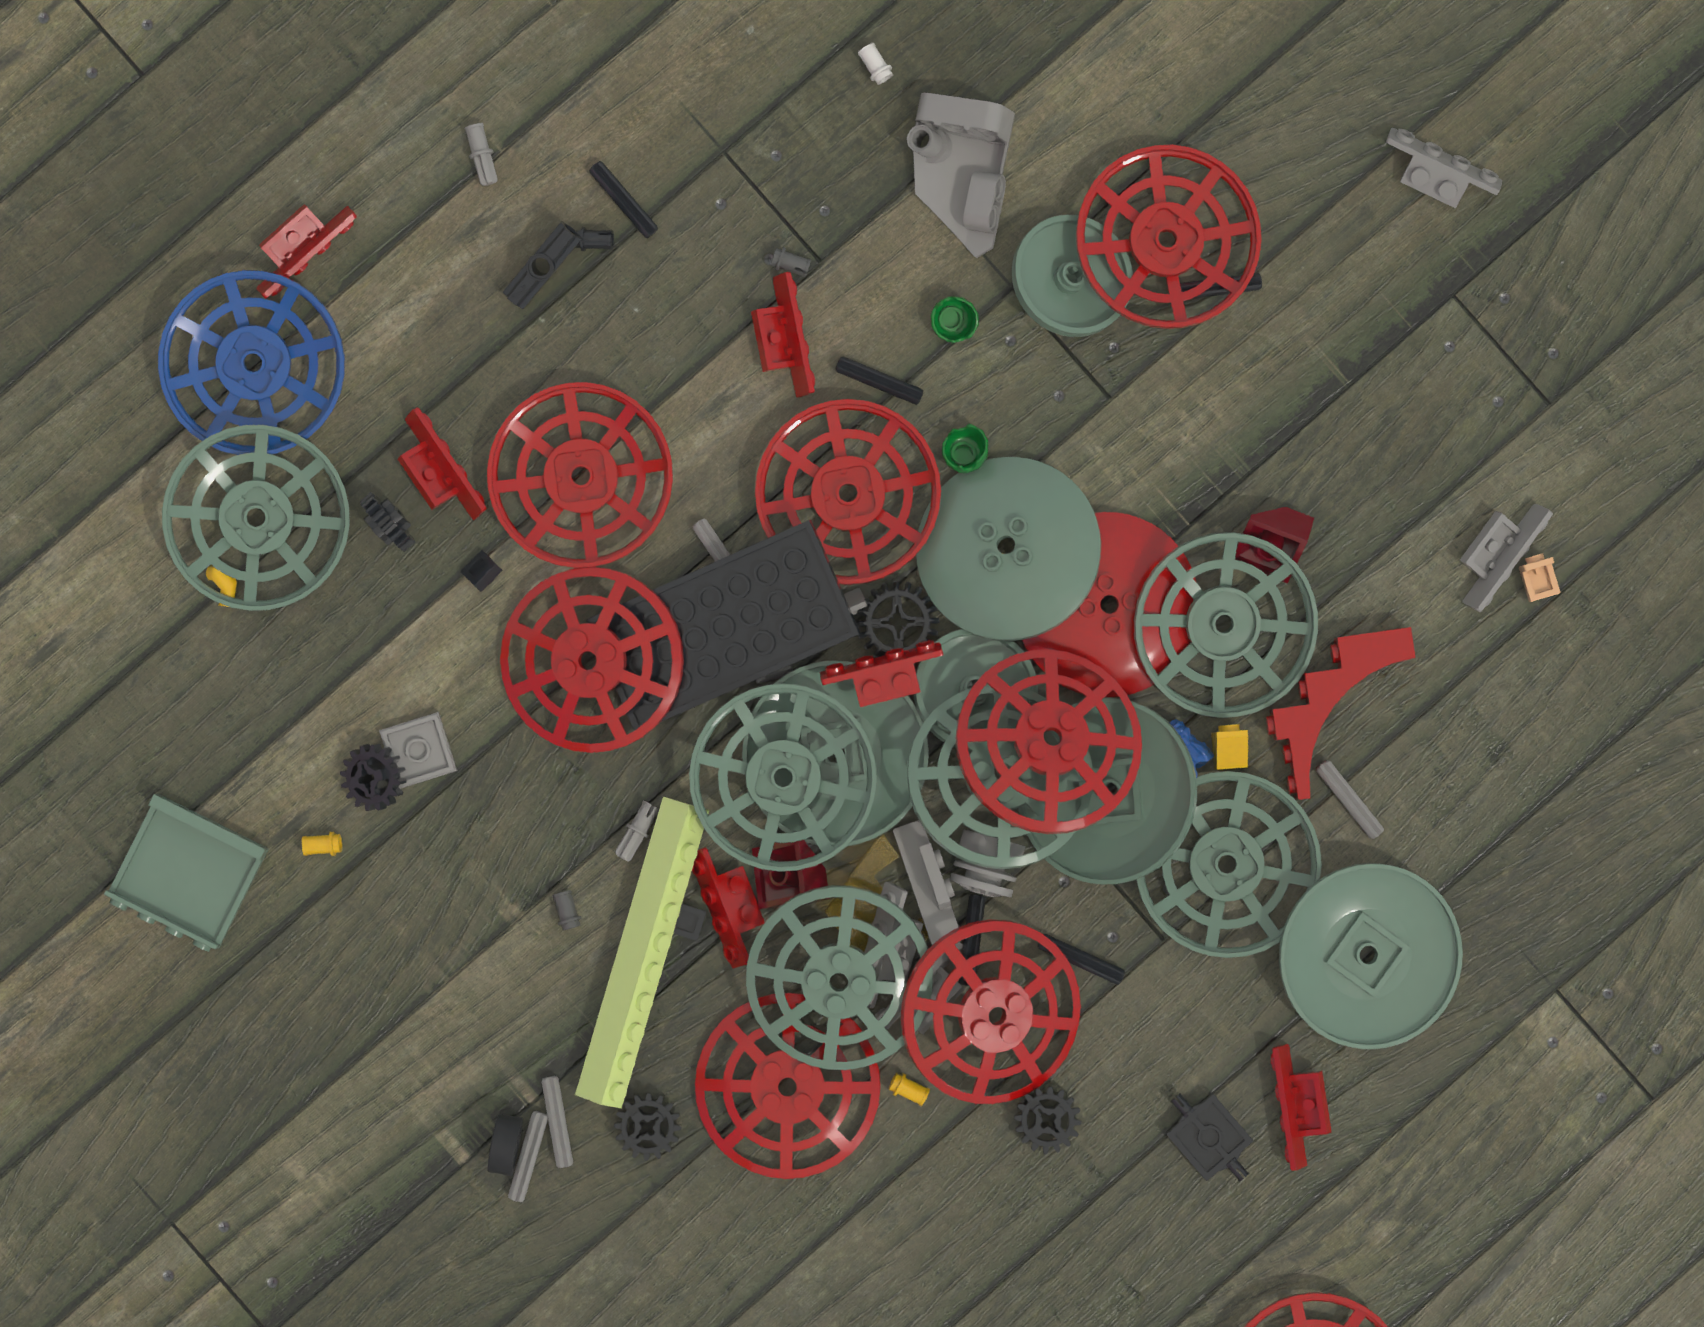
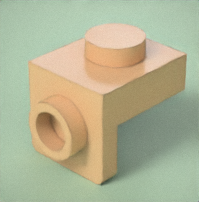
(1539, 578)

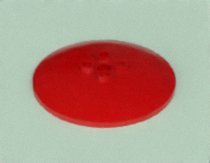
(1128, 556)

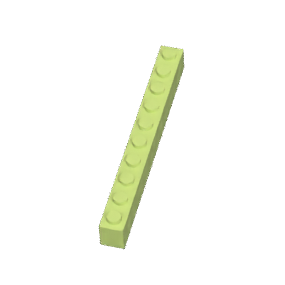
(641, 954)

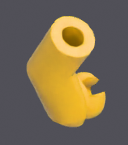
(225, 583)

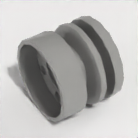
(981, 879)

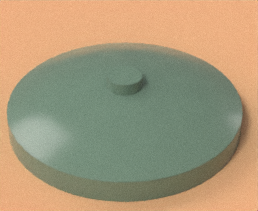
(1053, 284)
(960, 667)

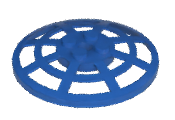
(231, 360)

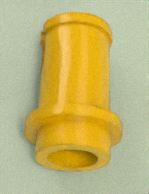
(322, 844)
(908, 1089)

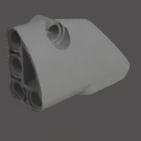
(962, 164)

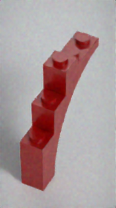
(1301, 724)

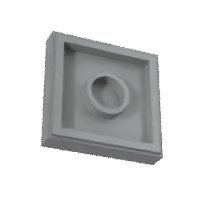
(421, 749)

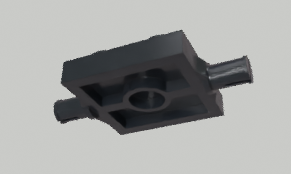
(1209, 1137)

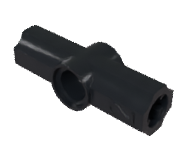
(530, 279)

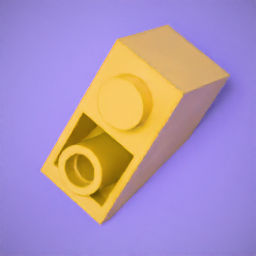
(1230, 747)

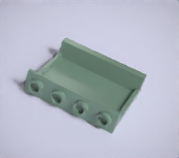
(186, 873)

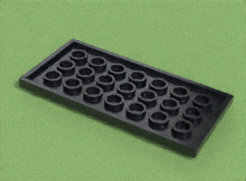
(740, 620)

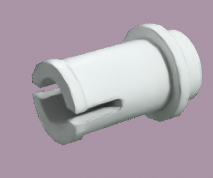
(875, 64)

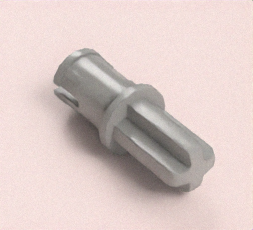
(481, 154)
(636, 831)

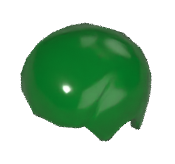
(954, 319)
(965, 449)

